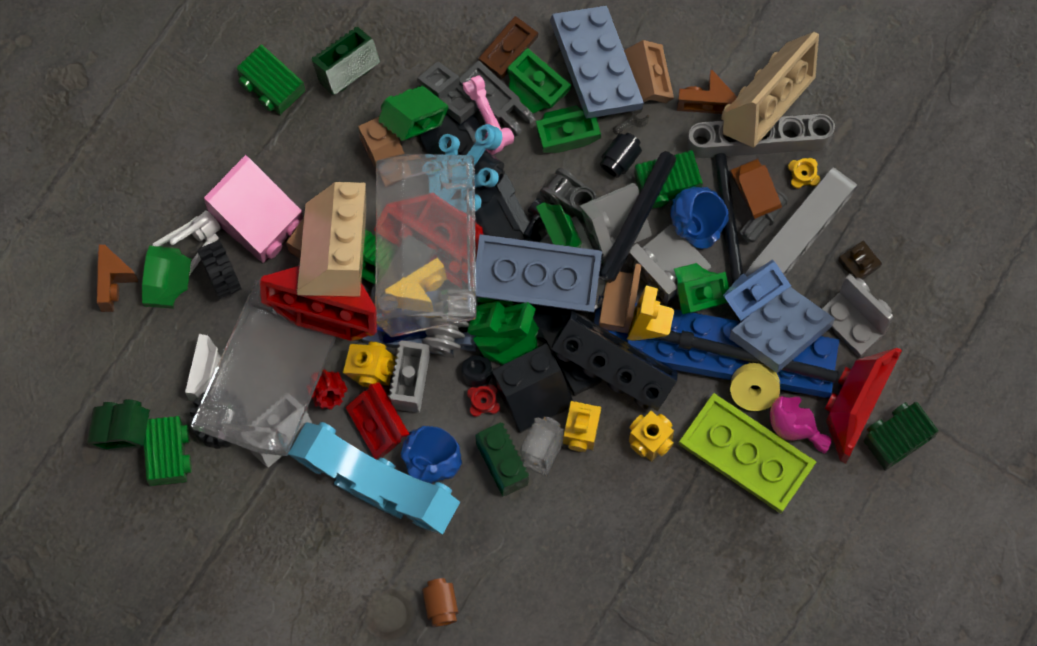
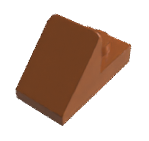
(711, 101)
(756, 188)
(110, 273)

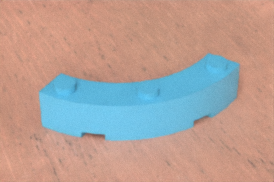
(373, 479)

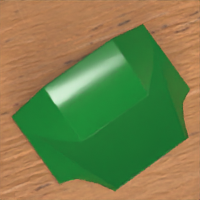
(536, 82)
(567, 130)
(559, 225)
(164, 276)
(700, 288)
(507, 348)

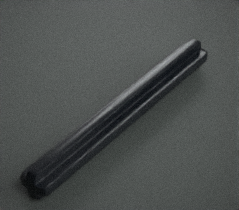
(637, 217)

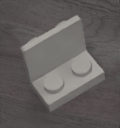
(607, 215)
(661, 257)
(858, 316)

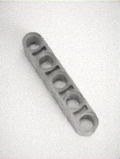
(775, 142)
(807, 222)

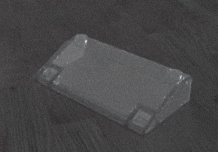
(425, 242)
(263, 380)

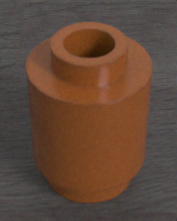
(440, 602)

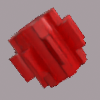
(329, 390)

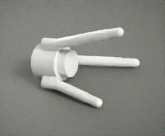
(200, 227)

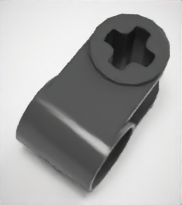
(567, 192)

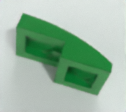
(501, 321)

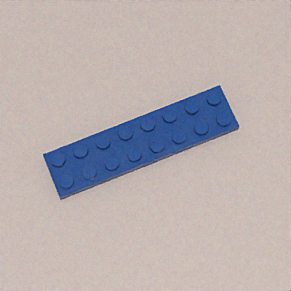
(820, 353)

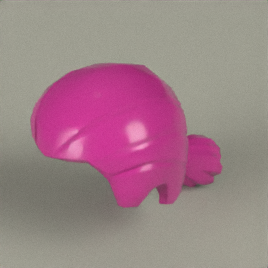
(796, 423)

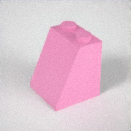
(253, 209)

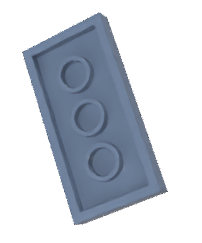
(596, 61)
(537, 273)

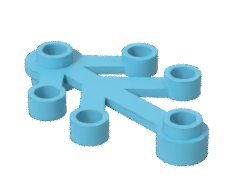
(490, 143)

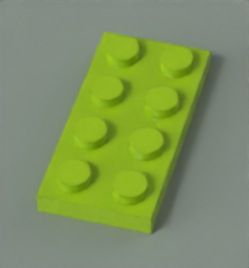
(747, 453)

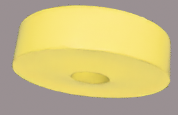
(758, 375)

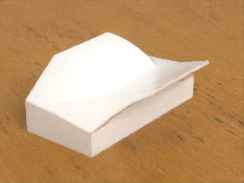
(202, 368)

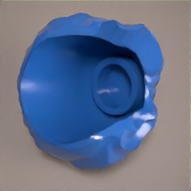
(699, 216)
(431, 454)

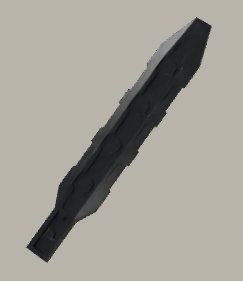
(504, 217)

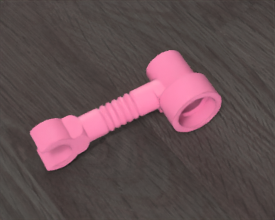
(476, 90)

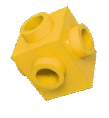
(369, 364)
(648, 445)

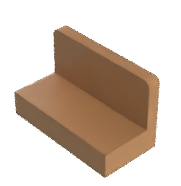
(650, 71)
(620, 301)

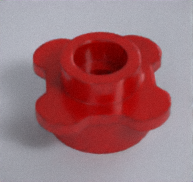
(489, 393)

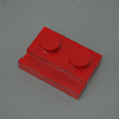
(377, 420)

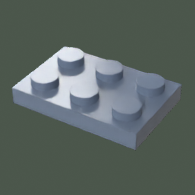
(782, 329)

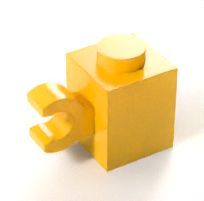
(581, 426)

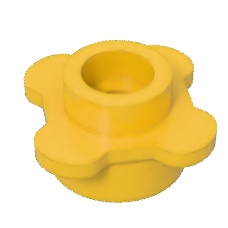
(808, 165)

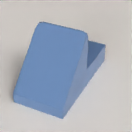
(756, 290)

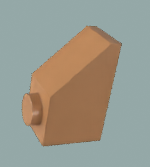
(379, 141)

